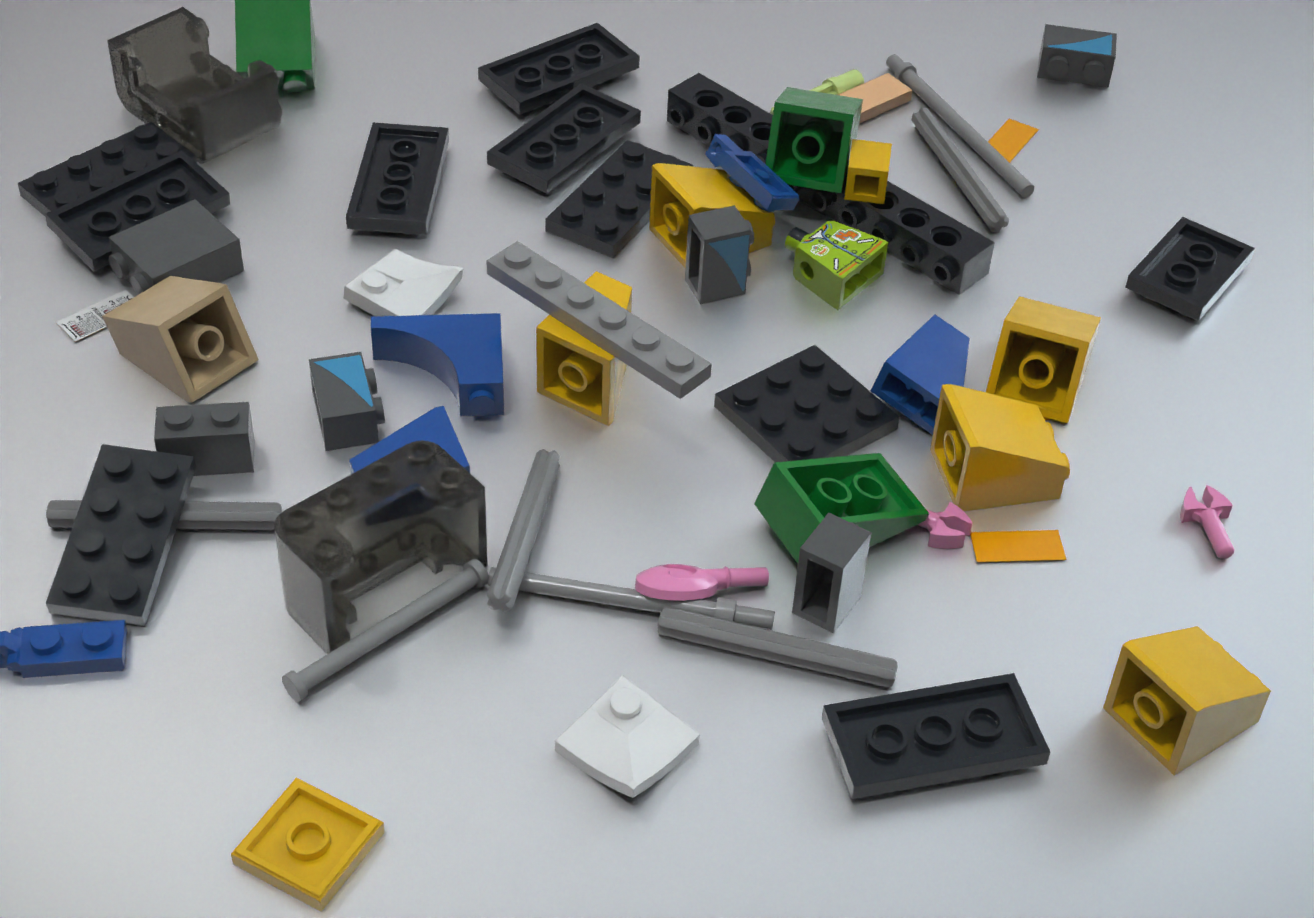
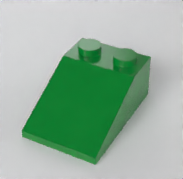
(851, 487)

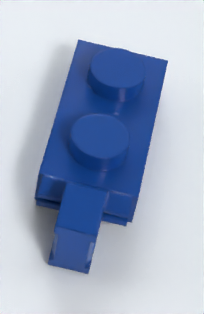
(752, 175)
(64, 648)

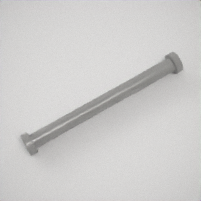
(299, 683)

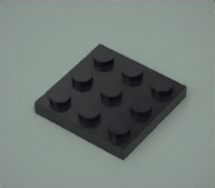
(806, 409)

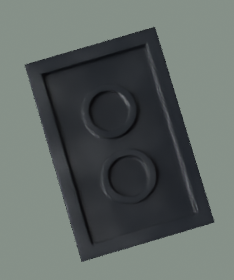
(1190, 268)

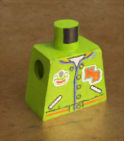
(836, 261)

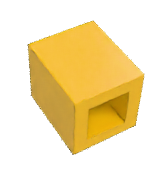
(868, 171)

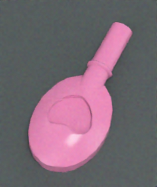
(692, 583)

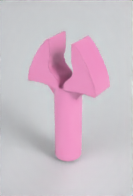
(1209, 515)
(947, 527)

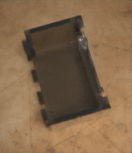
(173, 81)
(372, 528)

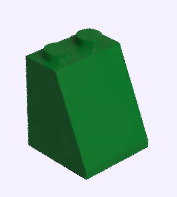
(280, 36)
(813, 138)

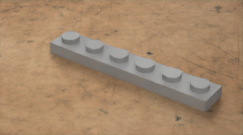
(599, 319)

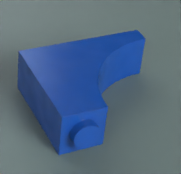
(454, 348)

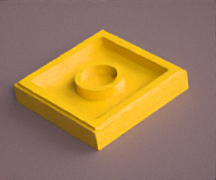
(308, 844)

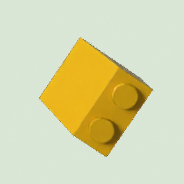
(692, 190)
(1043, 356)
(575, 368)
(995, 450)
(1183, 695)

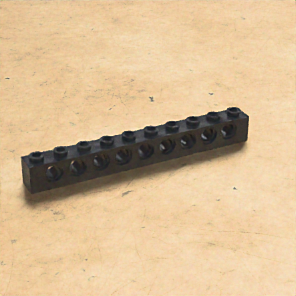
(912, 228)

